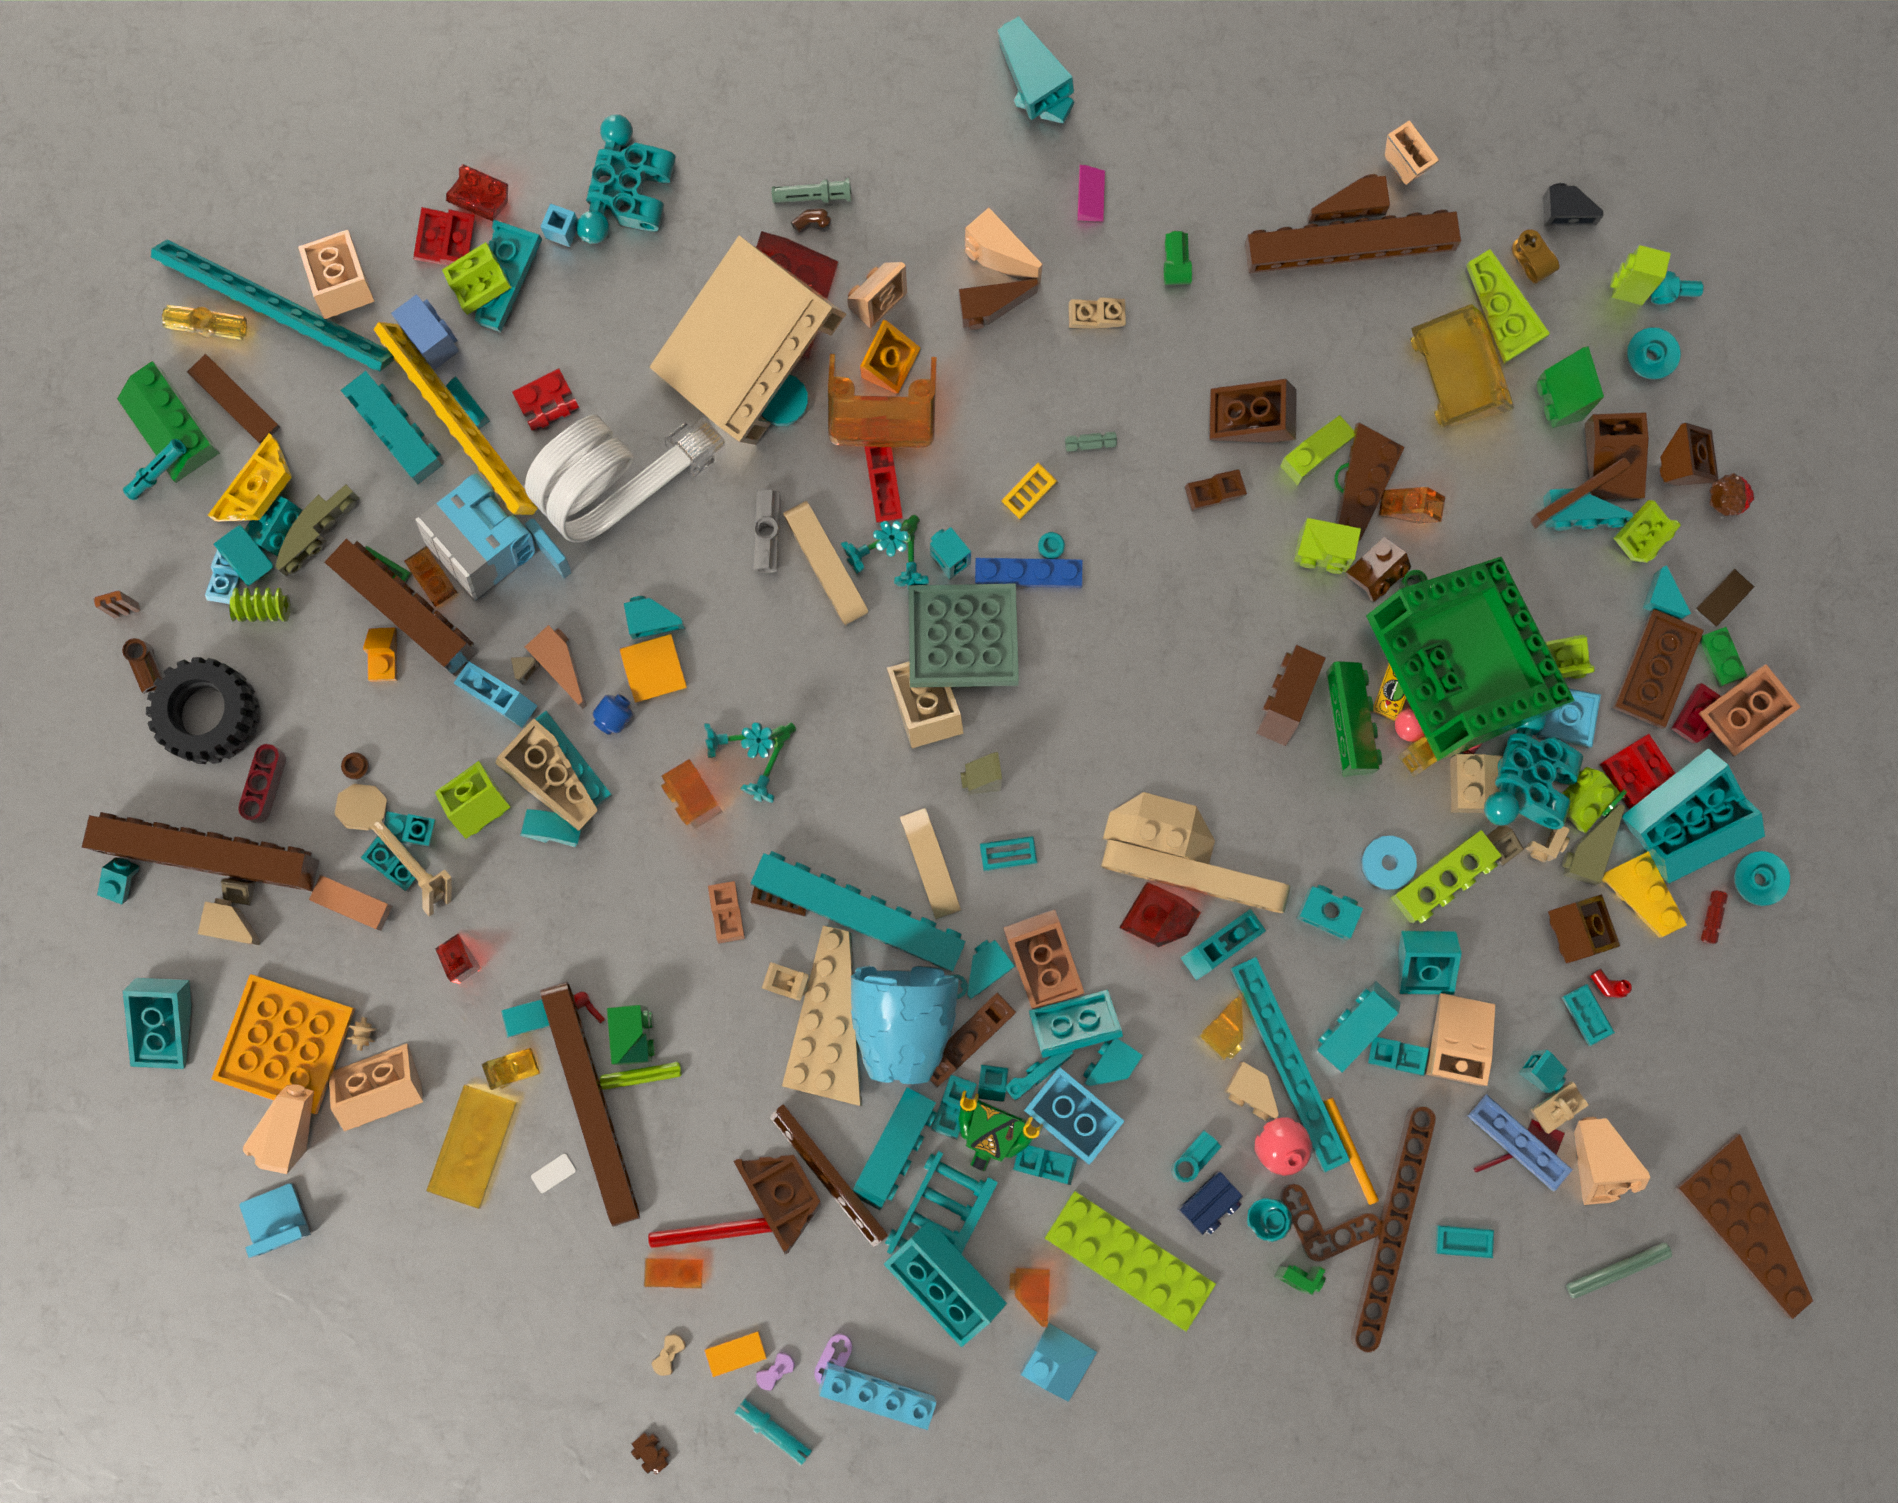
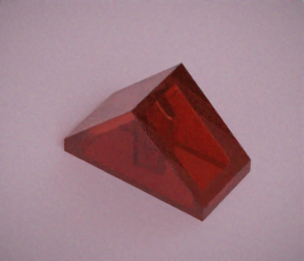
(457, 959)

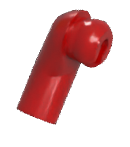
(1611, 988)

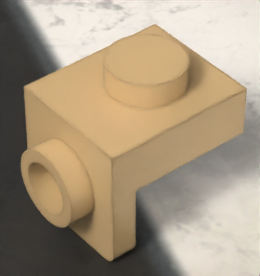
(1556, 842)
(785, 981)

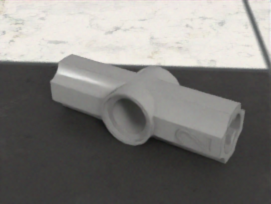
(766, 515)

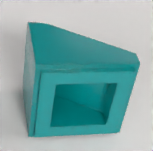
(992, 1083)

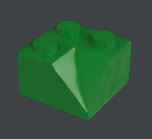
(630, 1035)

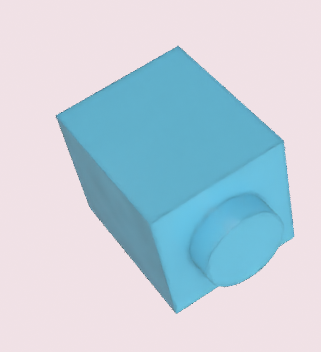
(559, 225)

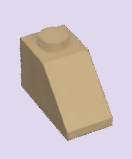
(226, 922)

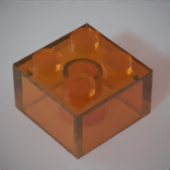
(691, 793)

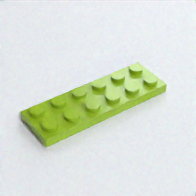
(1130, 1261)

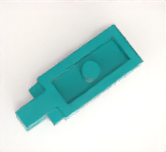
(1036, 1074)

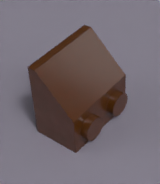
(1583, 928)

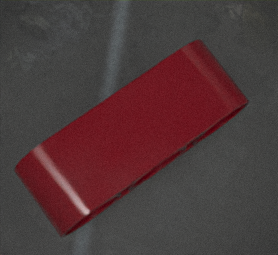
(266, 796)

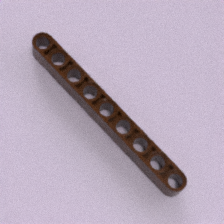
(590, 1104)
(1384, 1239)

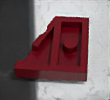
(1689, 722)

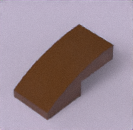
(1215, 490)

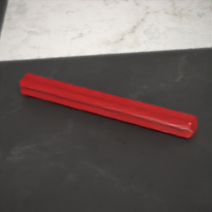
(708, 1232)

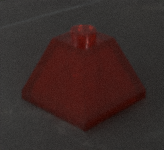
(1159, 916)

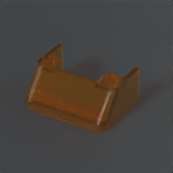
(881, 419)

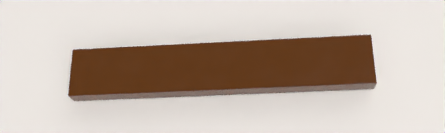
(828, 1175)

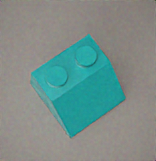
(1428, 962)

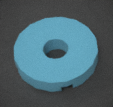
(1400, 851)

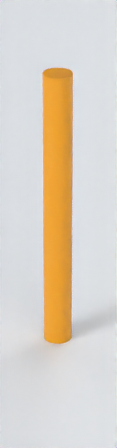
(1351, 1151)

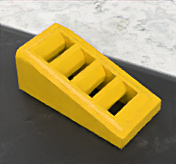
(1030, 476)

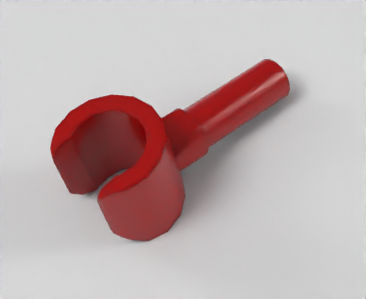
(582, 999)

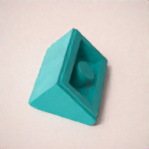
(467, 402)
(244, 555)

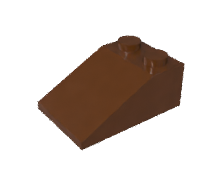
(1254, 412)

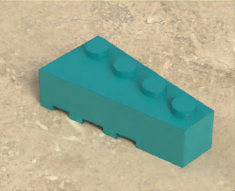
(392, 428)
(1683, 799)
(893, 1149)

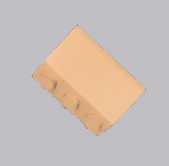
(375, 1087)

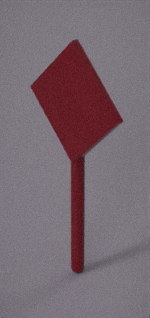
(1551, 1140)

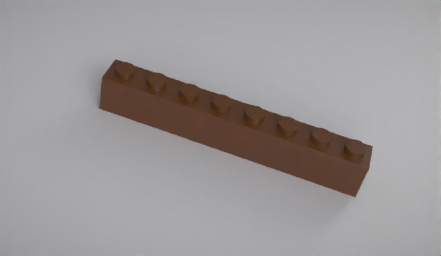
(1352, 241)

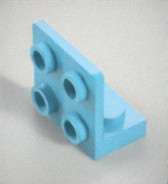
(274, 1220)

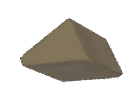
(1506, 843)

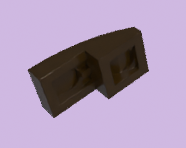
(1725, 597)

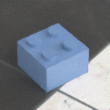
(426, 331)

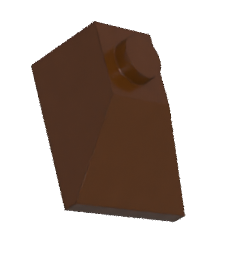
(1689, 457)

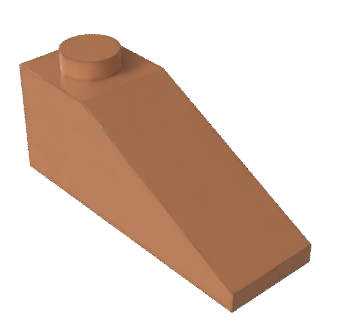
(556, 657)

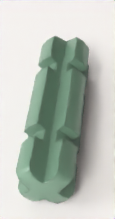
(1090, 441)

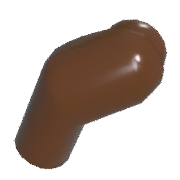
(811, 216)

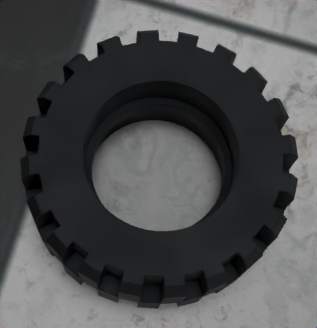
(174, 691)

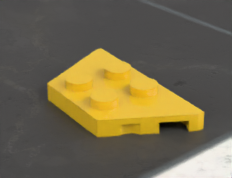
(255, 485)

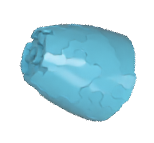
(902, 1021)

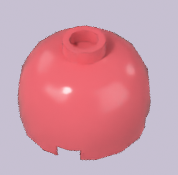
(1284, 1146)

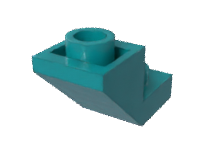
(410, 828)

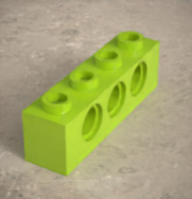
(1477, 847)

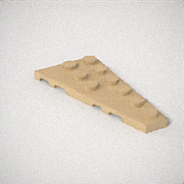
(825, 1043)

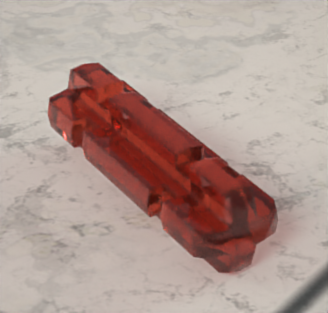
(1714, 917)

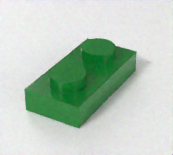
(1722, 656)

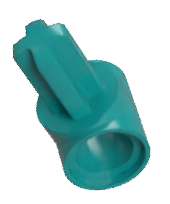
(1673, 287)

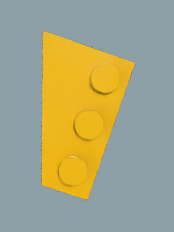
(1646, 893)

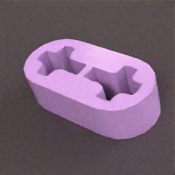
(828, 1352)

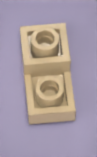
(1097, 314)

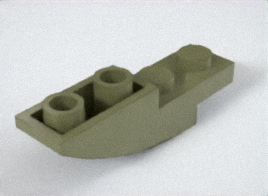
(304, 535)

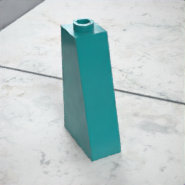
(1035, 70)

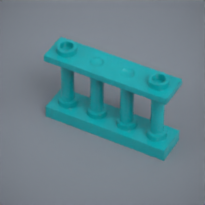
(968, 1213)

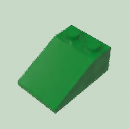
(1570, 388)

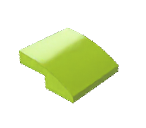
(476, 278)

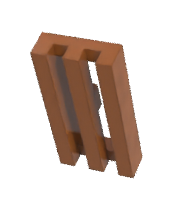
(116, 602)

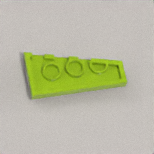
(1506, 309)

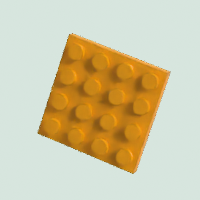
(282, 1040)

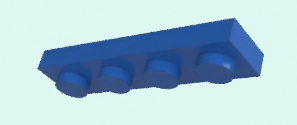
(1029, 572)

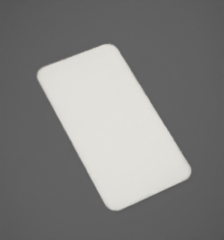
(553, 1173)

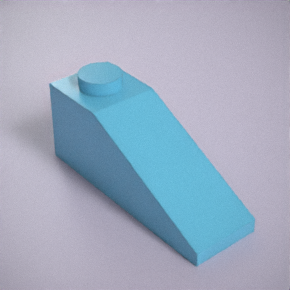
(495, 694)

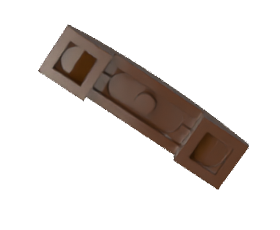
(972, 1036)

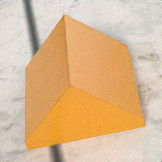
(889, 358)

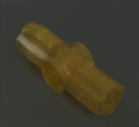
(219, 323)

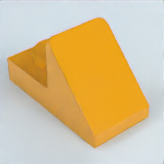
(382, 654)

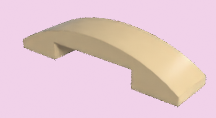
(930, 863)

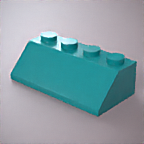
(1708, 840)
(945, 1284)

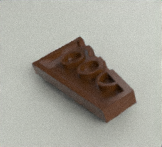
(1369, 471)

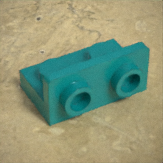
(274, 525)

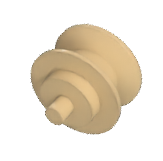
(361, 1033)

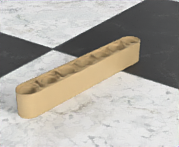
(1195, 876)

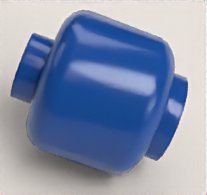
(612, 714)

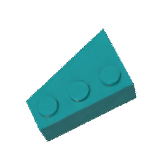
(1358, 1026)

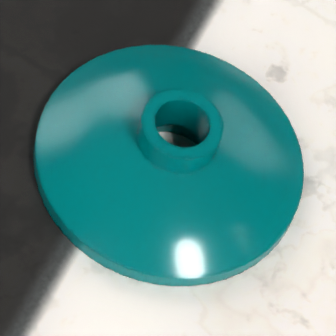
(1661, 345)
(1774, 874)

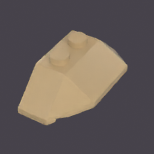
(1162, 827)

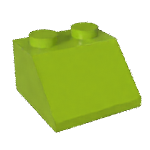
(472, 800)

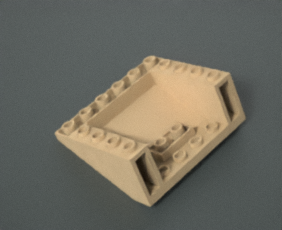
(743, 339)

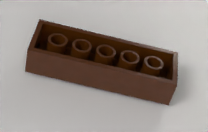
(396, 602)

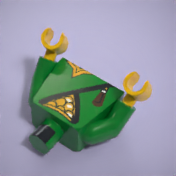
(993, 1131)

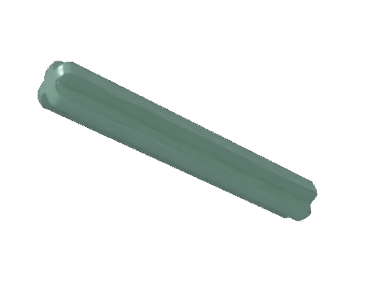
(1619, 1270)

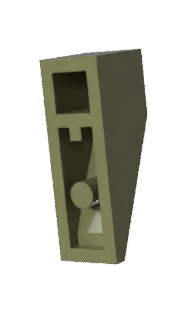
(982, 775)
(1591, 854)

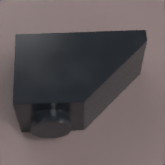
(1569, 207)

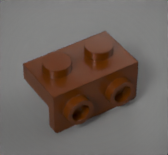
(1380, 568)

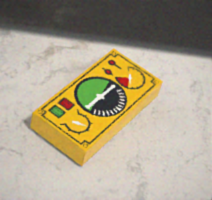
(1389, 697)

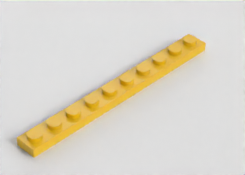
(455, 418)

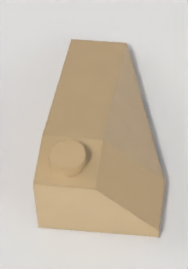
(544, 771)

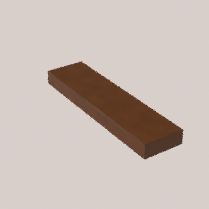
(233, 398)
(1580, 492)

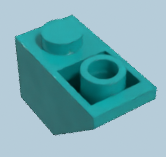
(1115, 1064)

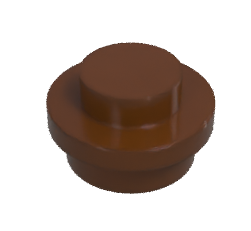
(354, 765)

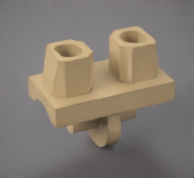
(1559, 1107)

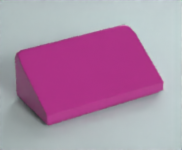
(1091, 194)

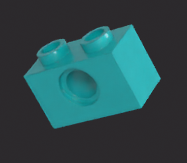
(949, 552)
(1313, 912)

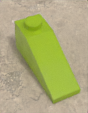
(1317, 449)

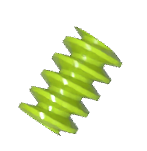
(259, 606)

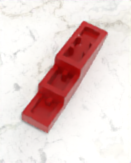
(883, 483)

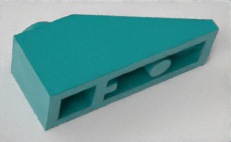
(1223, 944)

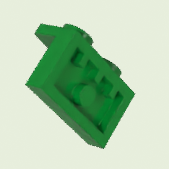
(1301, 1280)

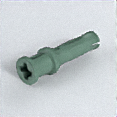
(825, 191)

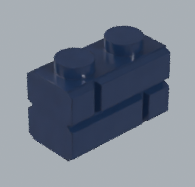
(1211, 1203)

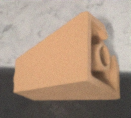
(283, 1131)
(1606, 1163)

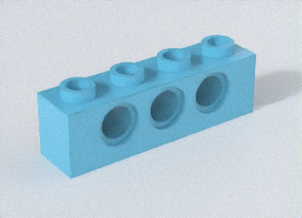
(877, 1396)

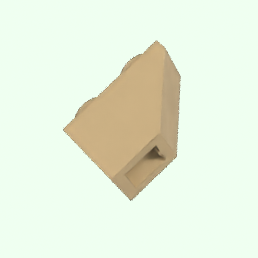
(1253, 1089)

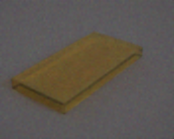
(471, 1146)

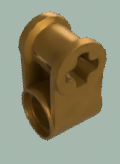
(1536, 257)

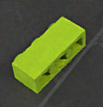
(1640, 275)

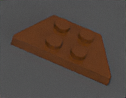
(781, 1195)

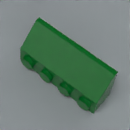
(164, 416)
(1353, 719)

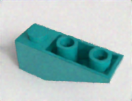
(1586, 513)

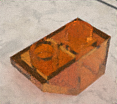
(1412, 505)

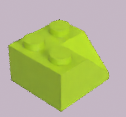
(1326, 545)

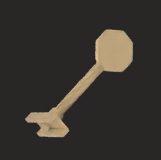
(364, 809)

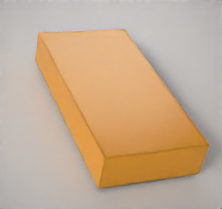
(735, 1354)

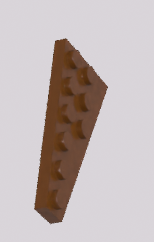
(1739, 1212)

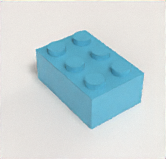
(1074, 1115)

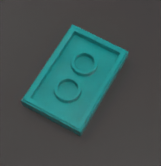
(1075, 1023)

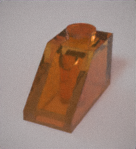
(1032, 1291)

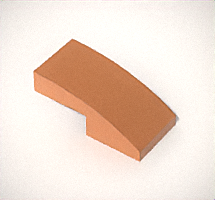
(726, 912)

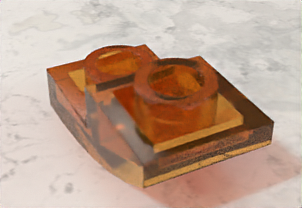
(430, 576)
(673, 1272)

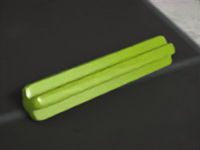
(640, 1075)

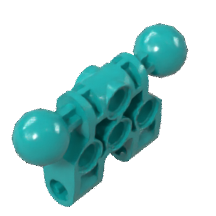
(644, 211)
(1527, 778)

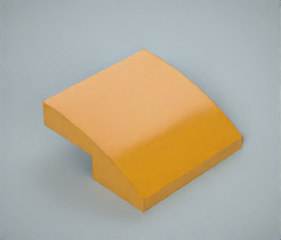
(653, 668)

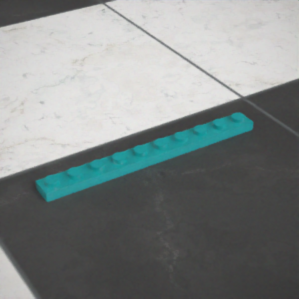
(272, 305)

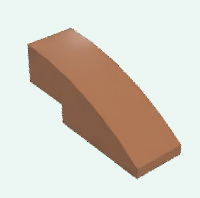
(350, 903)

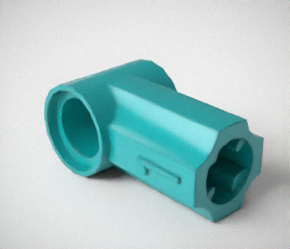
(1196, 1155)

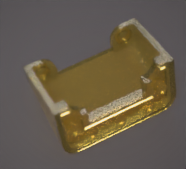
(1463, 367)

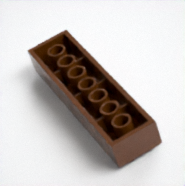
(201, 852)

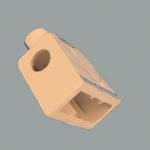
(1411, 155)

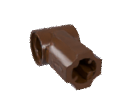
(144, 667)

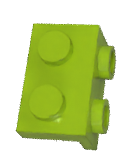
(1646, 533)
(1571, 656)
(1589, 798)

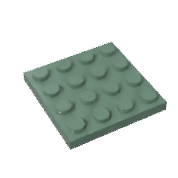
(963, 635)

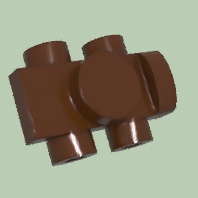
(653, 1458)

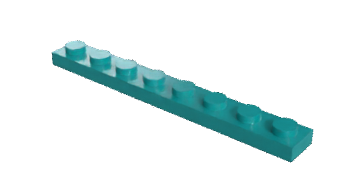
(1289, 1064)

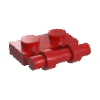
(542, 393)

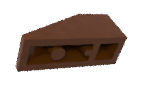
(1359, 200)
(988, 303)

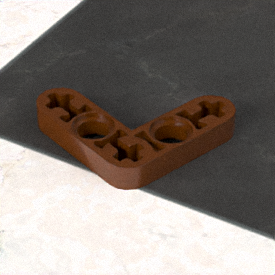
(1317, 1233)

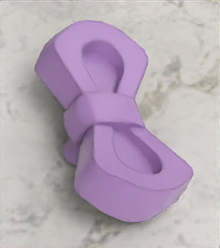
(767, 1378)

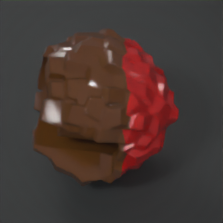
(1731, 495)

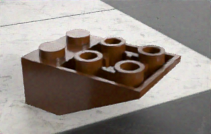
(1611, 439)

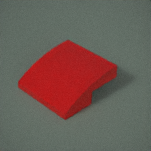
(443, 236)
(1638, 770)

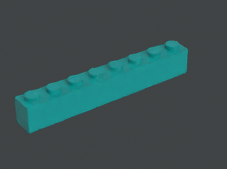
(858, 912)

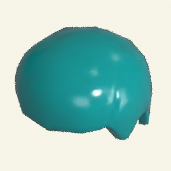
(1269, 1219)

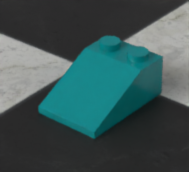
(158, 1022)

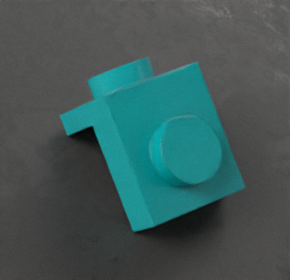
(116, 879)

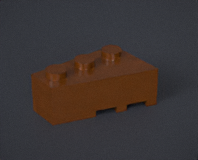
(1290, 694)

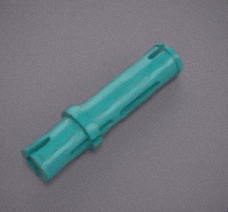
(148, 476)
(772, 1431)

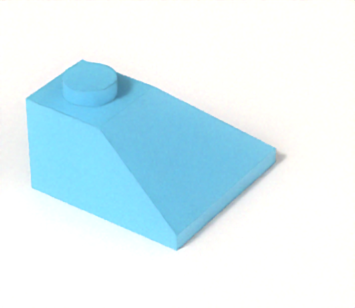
(1058, 1362)

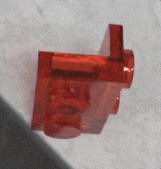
(478, 193)

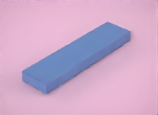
(1519, 1142)

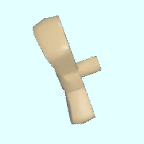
(672, 1345)

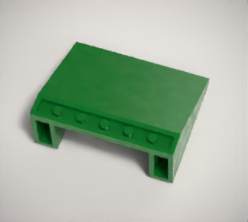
(1468, 656)

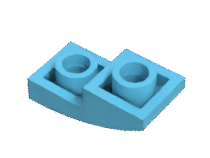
(222, 580)

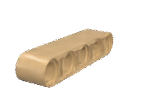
(825, 562)

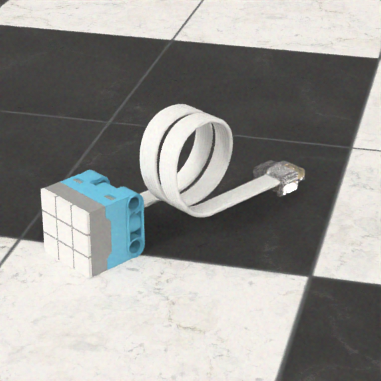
(487, 542)

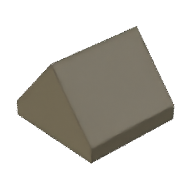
(524, 668)
(237, 890)

